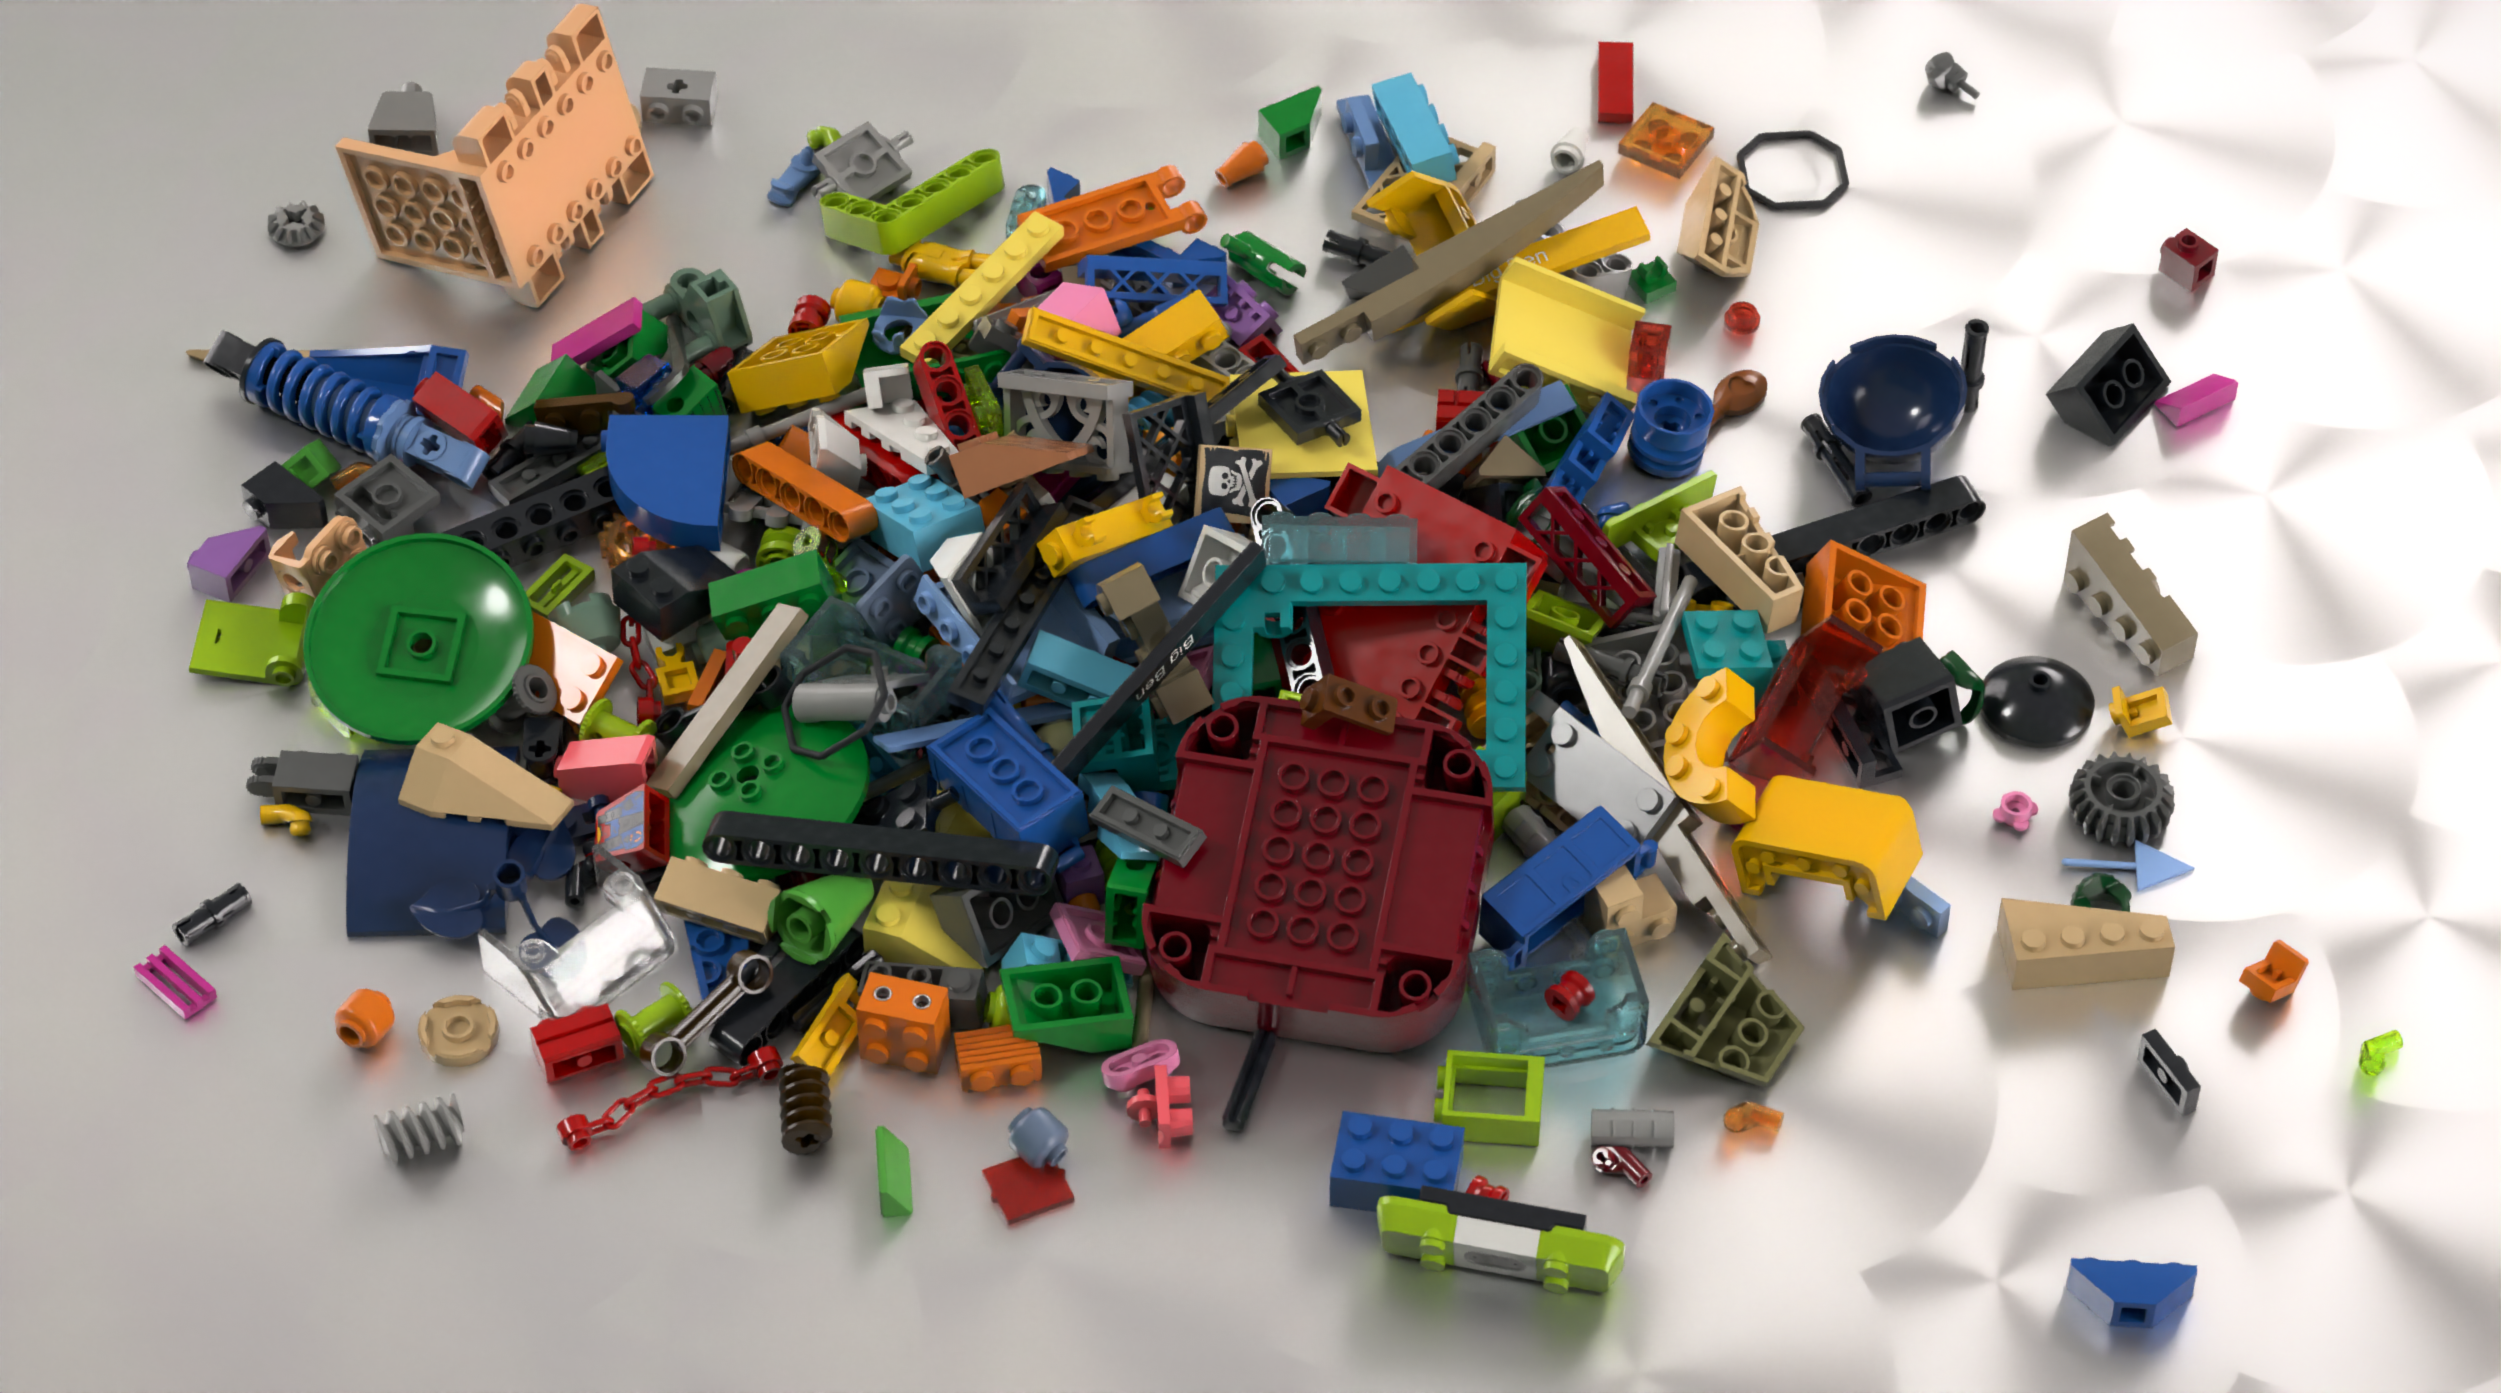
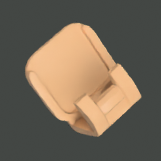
(322, 557)

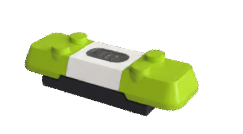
(1500, 1239)

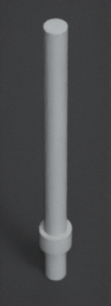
(757, 435)
(1641, 685)

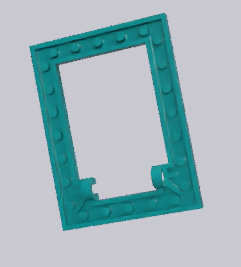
(1490, 584)

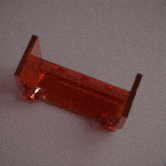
(1802, 699)

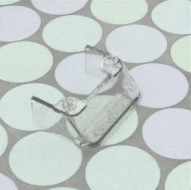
(595, 962)

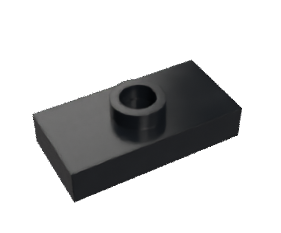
(2169, 1072)

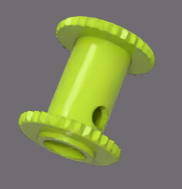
(601, 723)
(657, 1017)

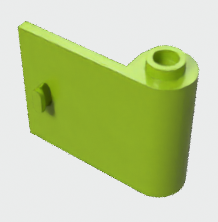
(254, 641)

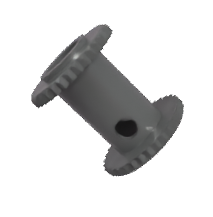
(525, 684)

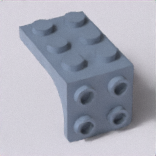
(880, 590)

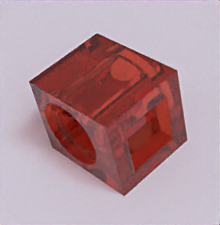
(1649, 350)

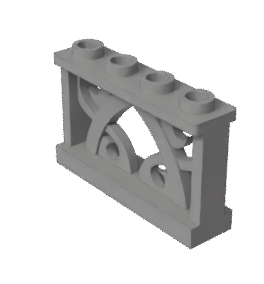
(1104, 398)

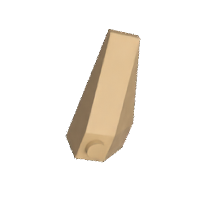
(466, 777)

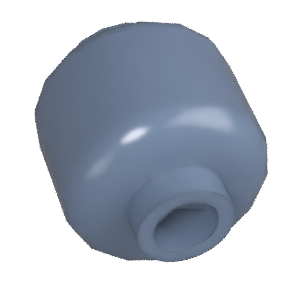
(1038, 1137)

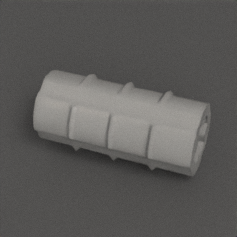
(1527, 830)
(1632, 1128)

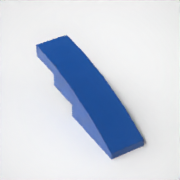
(1592, 447)

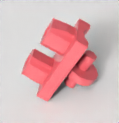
(1148, 1107)

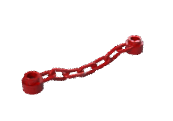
(646, 706)
(577, 1130)

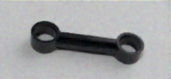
(769, 695)

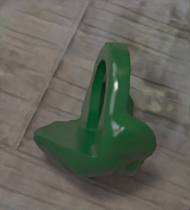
(2101, 887)

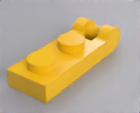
(832, 1029)

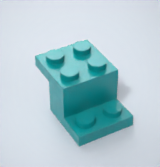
(1735, 642)
(1140, 749)

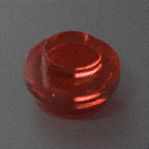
(1742, 318)

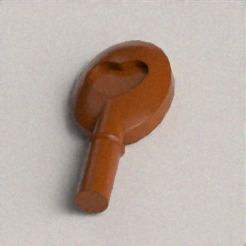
(1739, 394)

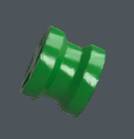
(914, 643)

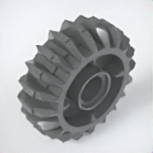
(2121, 799)

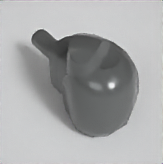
(1947, 74)

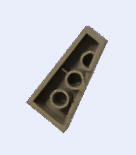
(2127, 597)

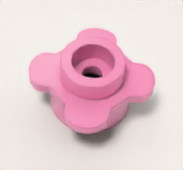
(2015, 810)

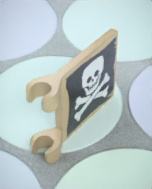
(1232, 480)

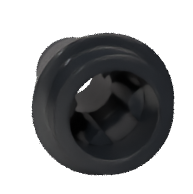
(549, 439)

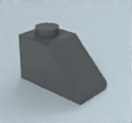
(1379, 274)

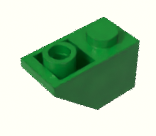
(1291, 123)

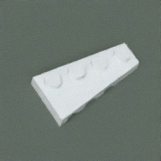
(902, 429)

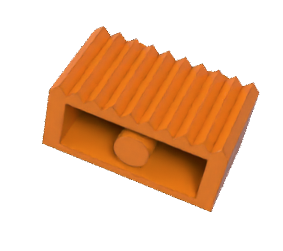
(995, 1058)

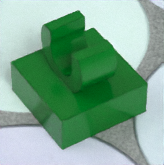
(1652, 280)

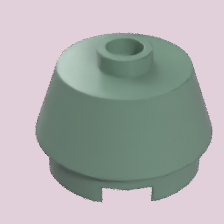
(592, 620)

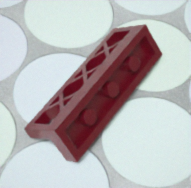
(1598, 549)

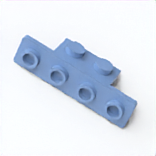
(1366, 136)

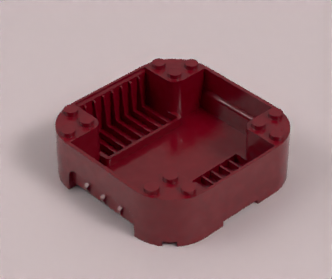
(1327, 879)

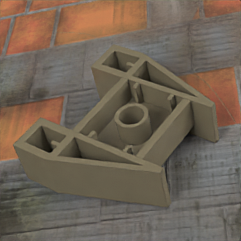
(1134, 604)

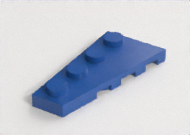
(711, 954)

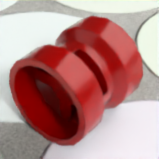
(809, 314)

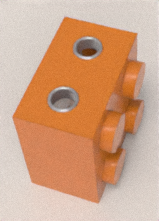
(903, 1023)

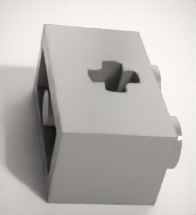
(678, 96)

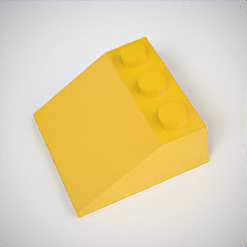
(799, 368)

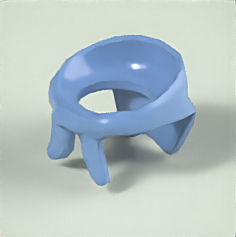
(897, 313)

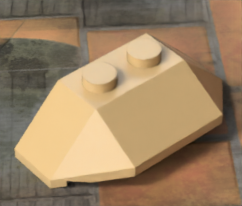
(1720, 222)

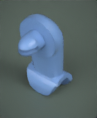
(795, 178)

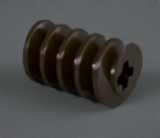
(804, 1108)

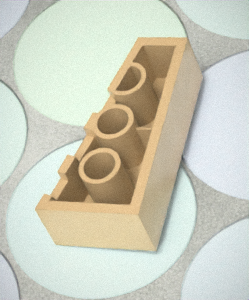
(1740, 558)

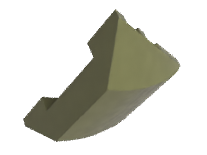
(1729, 1020)

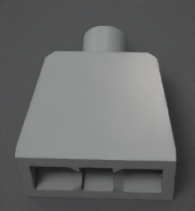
(405, 121)

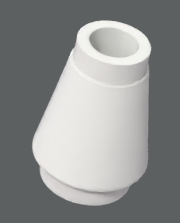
(1570, 151)

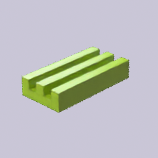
(561, 590)

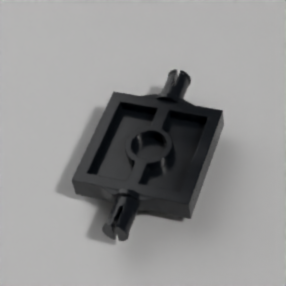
(1310, 407)
(911, 805)

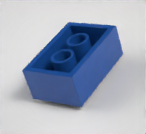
(1392, 1158)

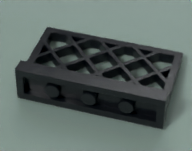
(1191, 428)

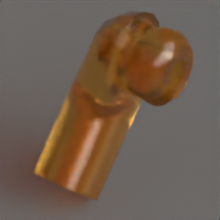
(1750, 1115)

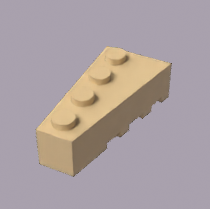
(2081, 944)

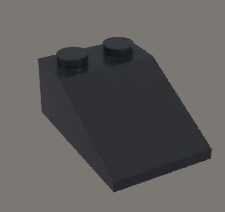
(667, 587)

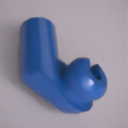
(1609, 511)

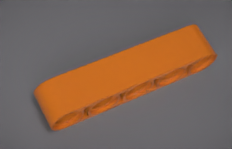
(805, 492)

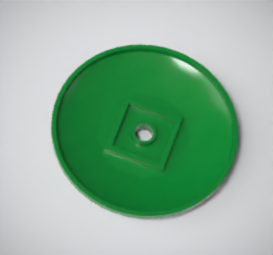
(406, 592)
(784, 786)

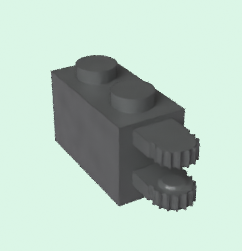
(307, 779)

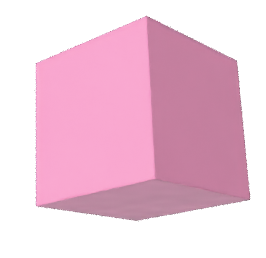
(1083, 305)

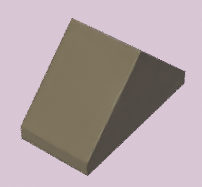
(1504, 464)

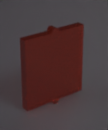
(1026, 1190)

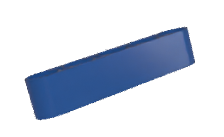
(1160, 554)

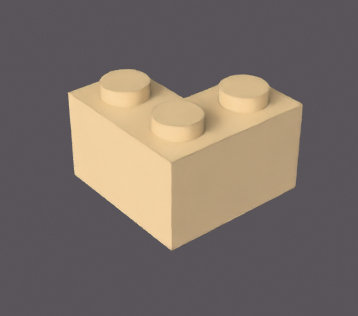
(1637, 905)

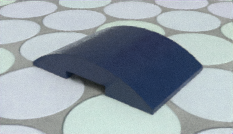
(404, 853)

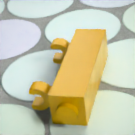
(1102, 533)

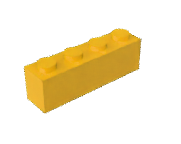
(1180, 332)

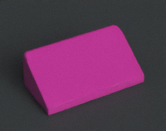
(2198, 398)

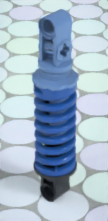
(342, 407)

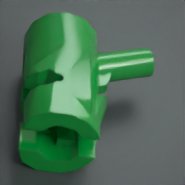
(1257, 255)

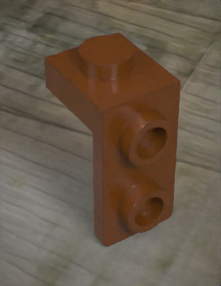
(1349, 702)

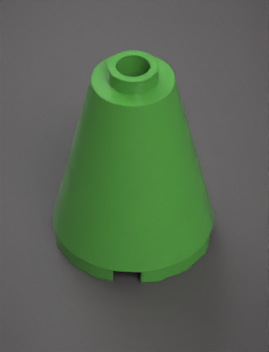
(818, 915)

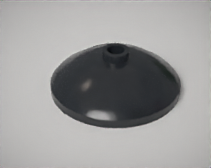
(2037, 702)

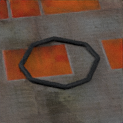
(1795, 134)
(854, 736)

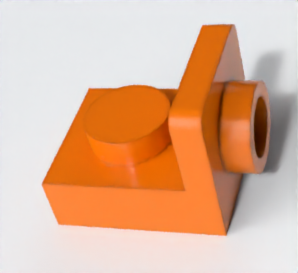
(898, 284)

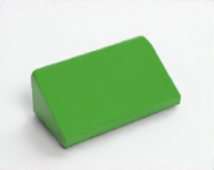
(893, 1174)

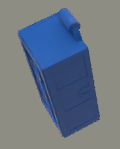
(1010, 786)
(1552, 884)

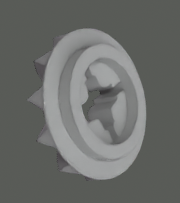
(294, 233)

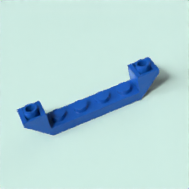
(1064, 186)

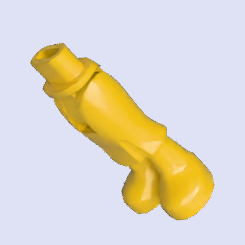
(940, 262)

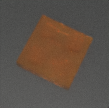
(1666, 140)

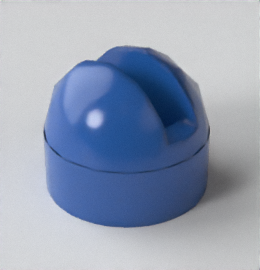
(1122, 312)

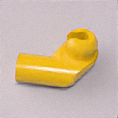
(287, 814)

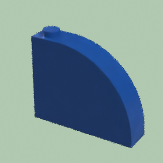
(670, 474)

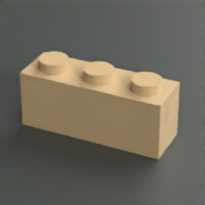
(716, 899)

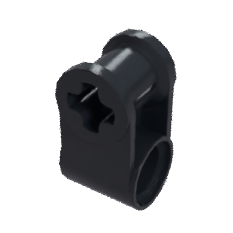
(543, 744)

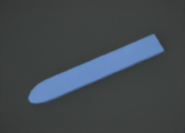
(1553, 401)
(928, 734)

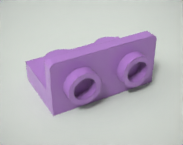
(1244, 313)

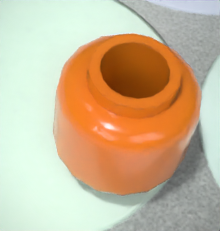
(364, 1018)

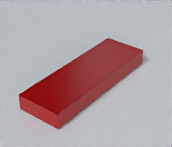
(1615, 82)

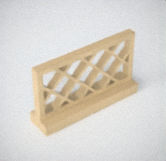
(1470, 176)

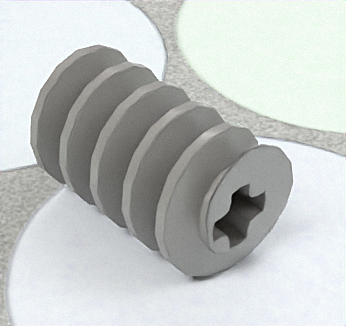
(420, 1128)

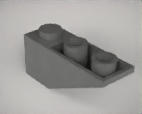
(965, 987)

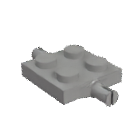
(862, 164)

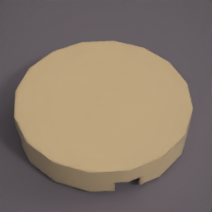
(458, 1031)

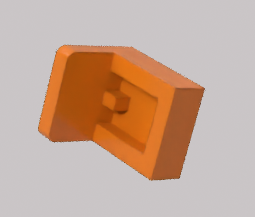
(2276, 974)

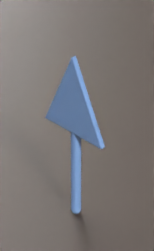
(2150, 865)

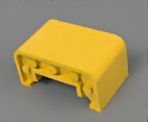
(1830, 837)

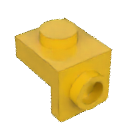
(2141, 711)

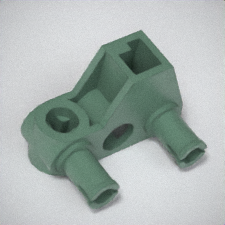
(708, 307)

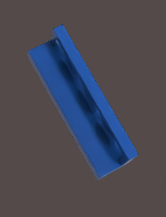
(1154, 271)

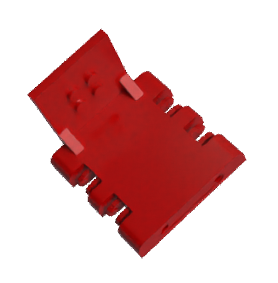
(1419, 647)

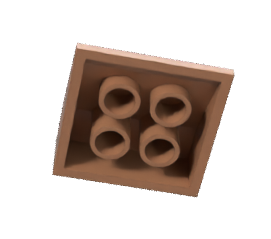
(996, 461)

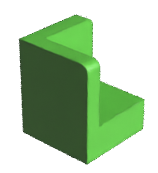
(312, 464)

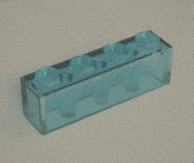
(1338, 539)

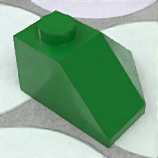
(650, 340)

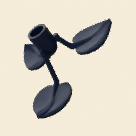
(454, 904)

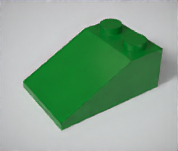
(1070, 1004)

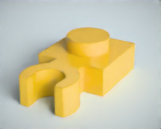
(675, 676)

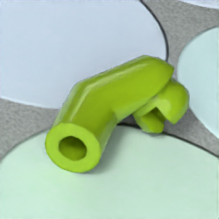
(822, 136)

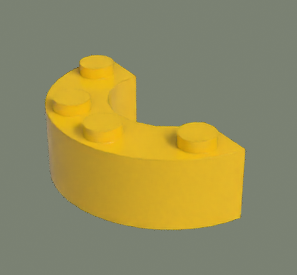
(1698, 747)

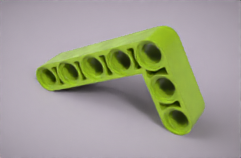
(917, 212)

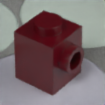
(2188, 259)

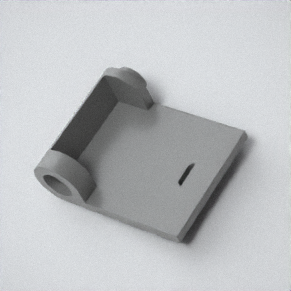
(849, 696)

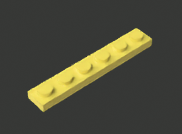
(986, 285)

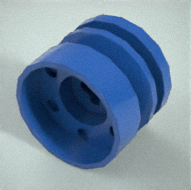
(1670, 427)

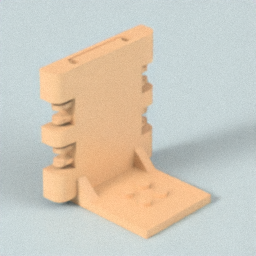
(518, 175)

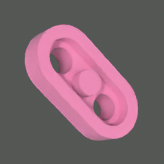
(1137, 1064)

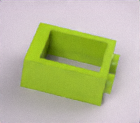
(1492, 1070)

